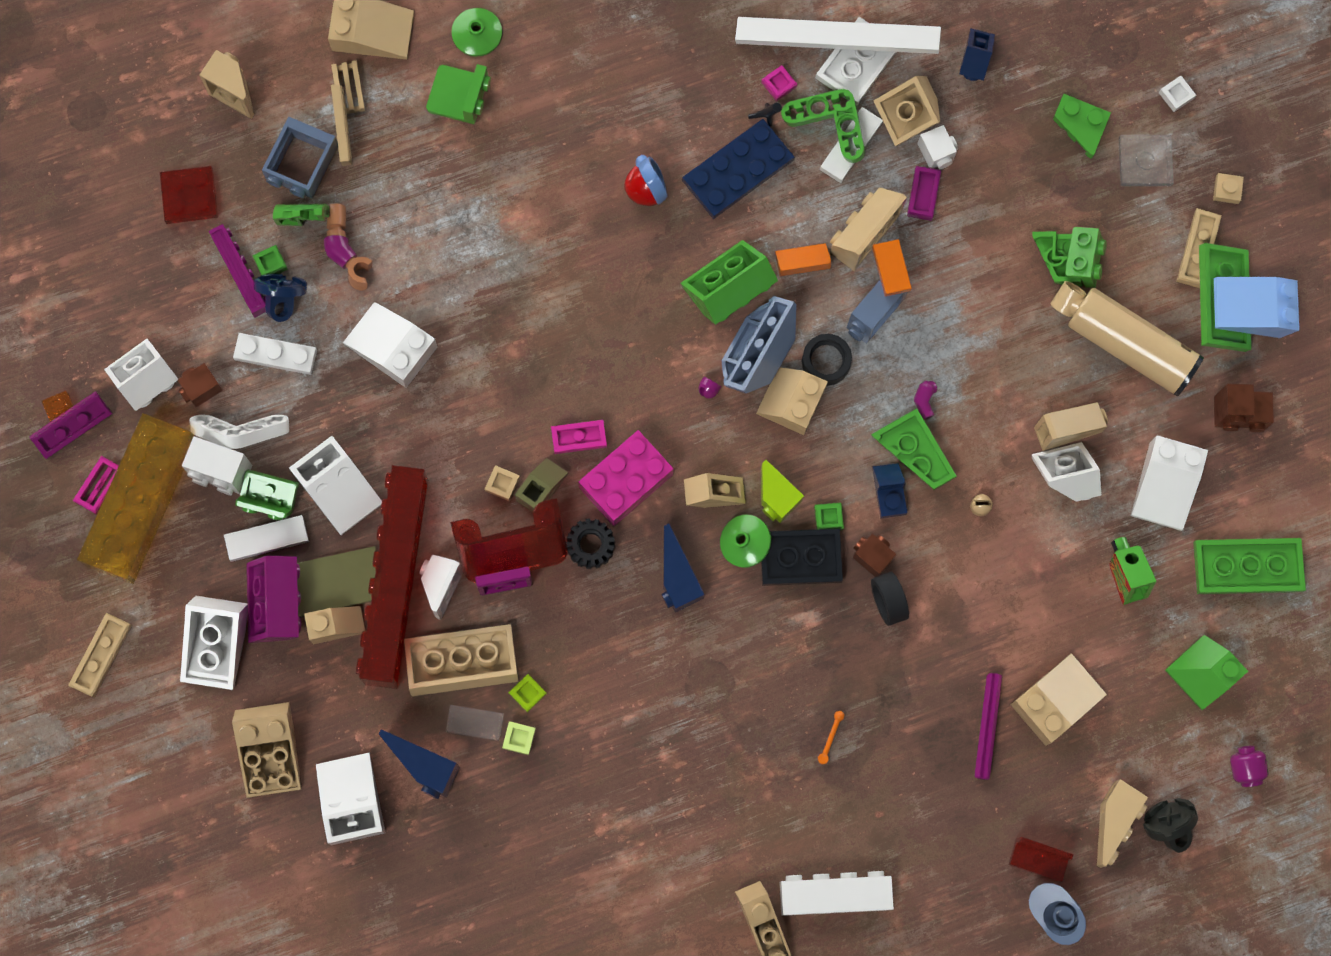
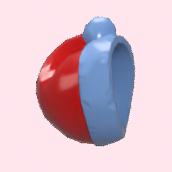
(645, 182)

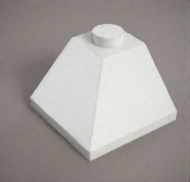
(1070, 471)
(440, 580)

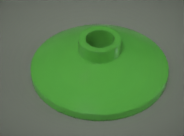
(476, 42)
(756, 543)

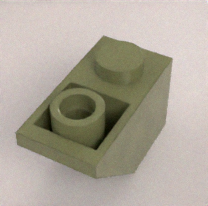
(540, 484)

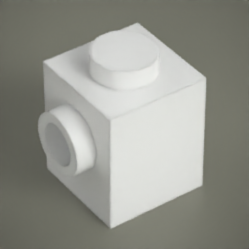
(938, 147)

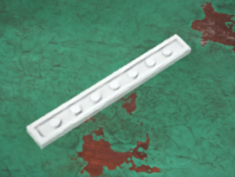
(838, 35)

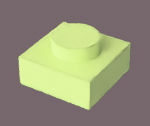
(519, 738)

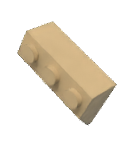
(867, 226)

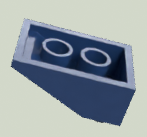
(427, 768)

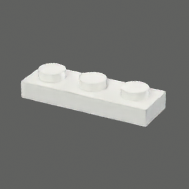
(275, 353)

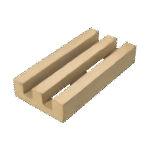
(345, 68)

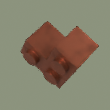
(1242, 407)

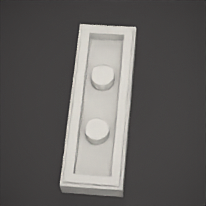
(835, 164)
(266, 538)

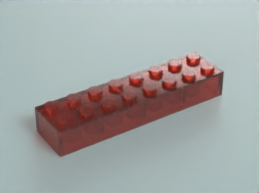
(393, 578)

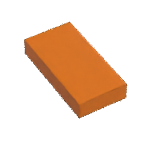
(891, 267)

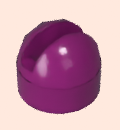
(708, 388)

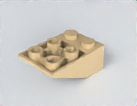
(267, 749)

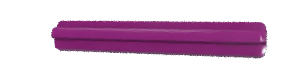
(988, 726)

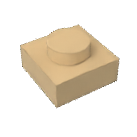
(1228, 188)
(502, 483)

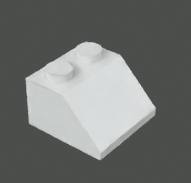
(141, 375)

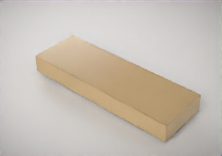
(341, 124)
(1202, 230)
(100, 655)

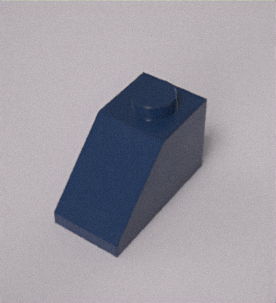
(977, 55)

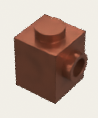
(198, 385)
(874, 554)

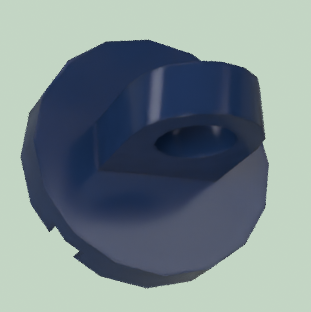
(280, 290)

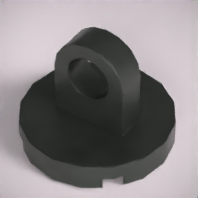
(1172, 821)

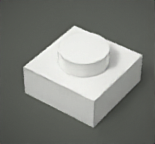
(1177, 93)

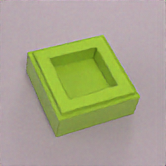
(527, 693)

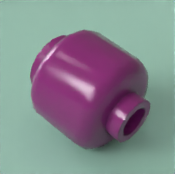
(1249, 766)

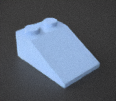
(1256, 305)

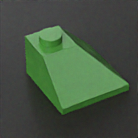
(1206, 671)

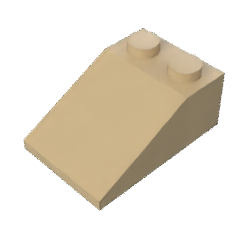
(370, 28)
(1058, 699)

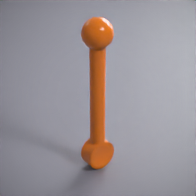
(823, 758)

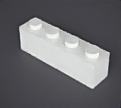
(836, 895)

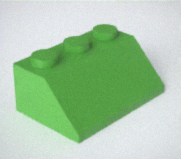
(730, 281)

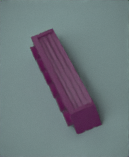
(238, 270)

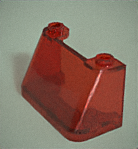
(528, 546)

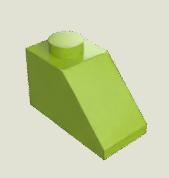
(777, 493)

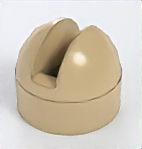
(981, 510)

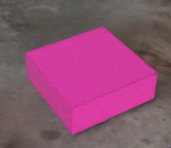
(779, 83)

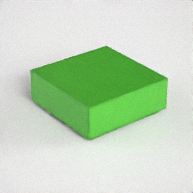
(270, 261)
(829, 516)

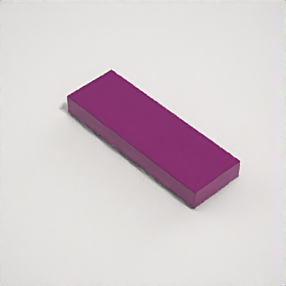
(70, 425)

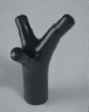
(768, 112)

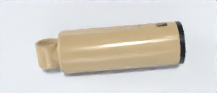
(1128, 337)

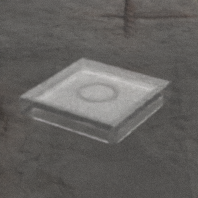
(1146, 160)

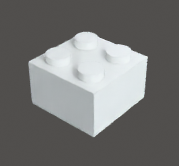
(216, 465)

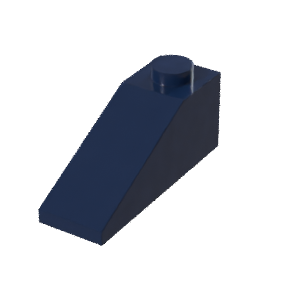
(678, 577)

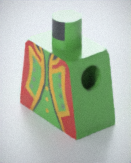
(1131, 571)

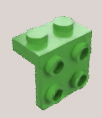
(458, 93)

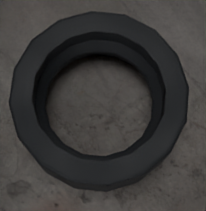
(831, 340)
(890, 598)

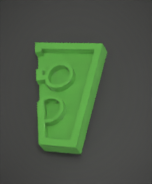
(916, 448)

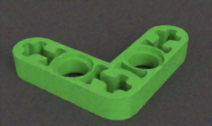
(839, 113)

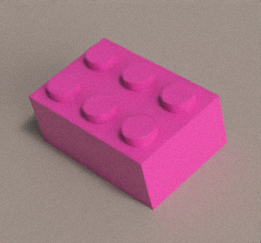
(626, 478)

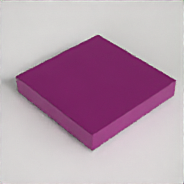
(504, 581)

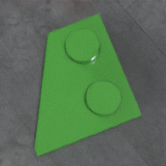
(1082, 122)

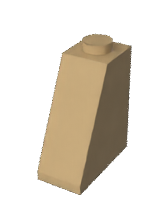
(1070, 425)

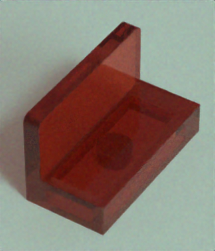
(1039, 859)

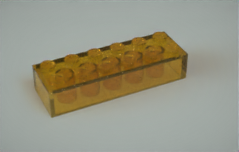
(136, 499)

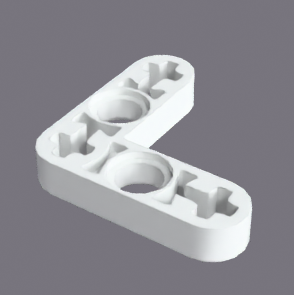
(238, 436)

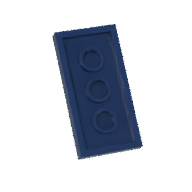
(738, 168)

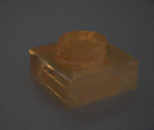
(57, 405)

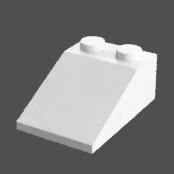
(391, 344)
(1168, 482)
(213, 641)

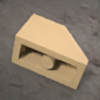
(714, 490)
(334, 623)

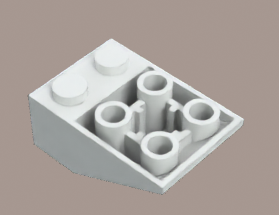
(336, 485)
(349, 799)

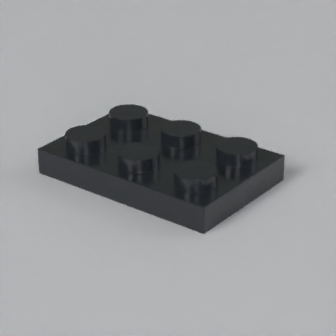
(803, 558)

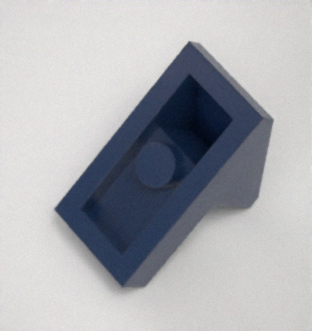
(889, 490)

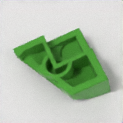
(295, 213)
(1055, 253)

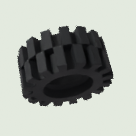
(590, 527)

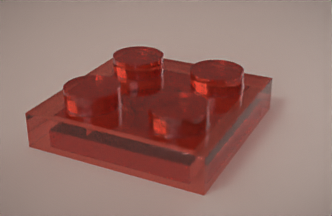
(188, 194)

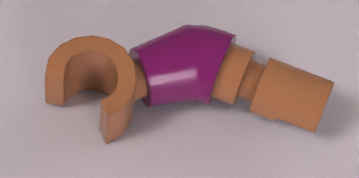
(339, 250)

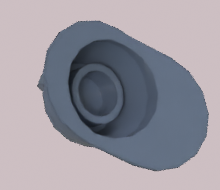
(1057, 913)

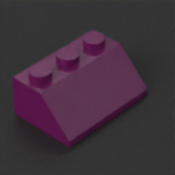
(273, 599)

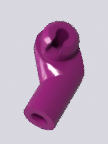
(922, 398)

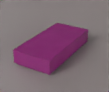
(923, 193)

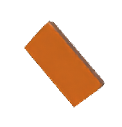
(803, 259)

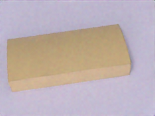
(460, 660)

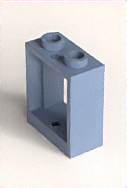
(310, 135)
(873, 313)

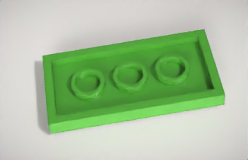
(1220, 262)
(1249, 566)

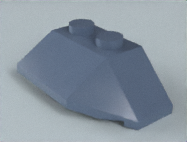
(760, 346)

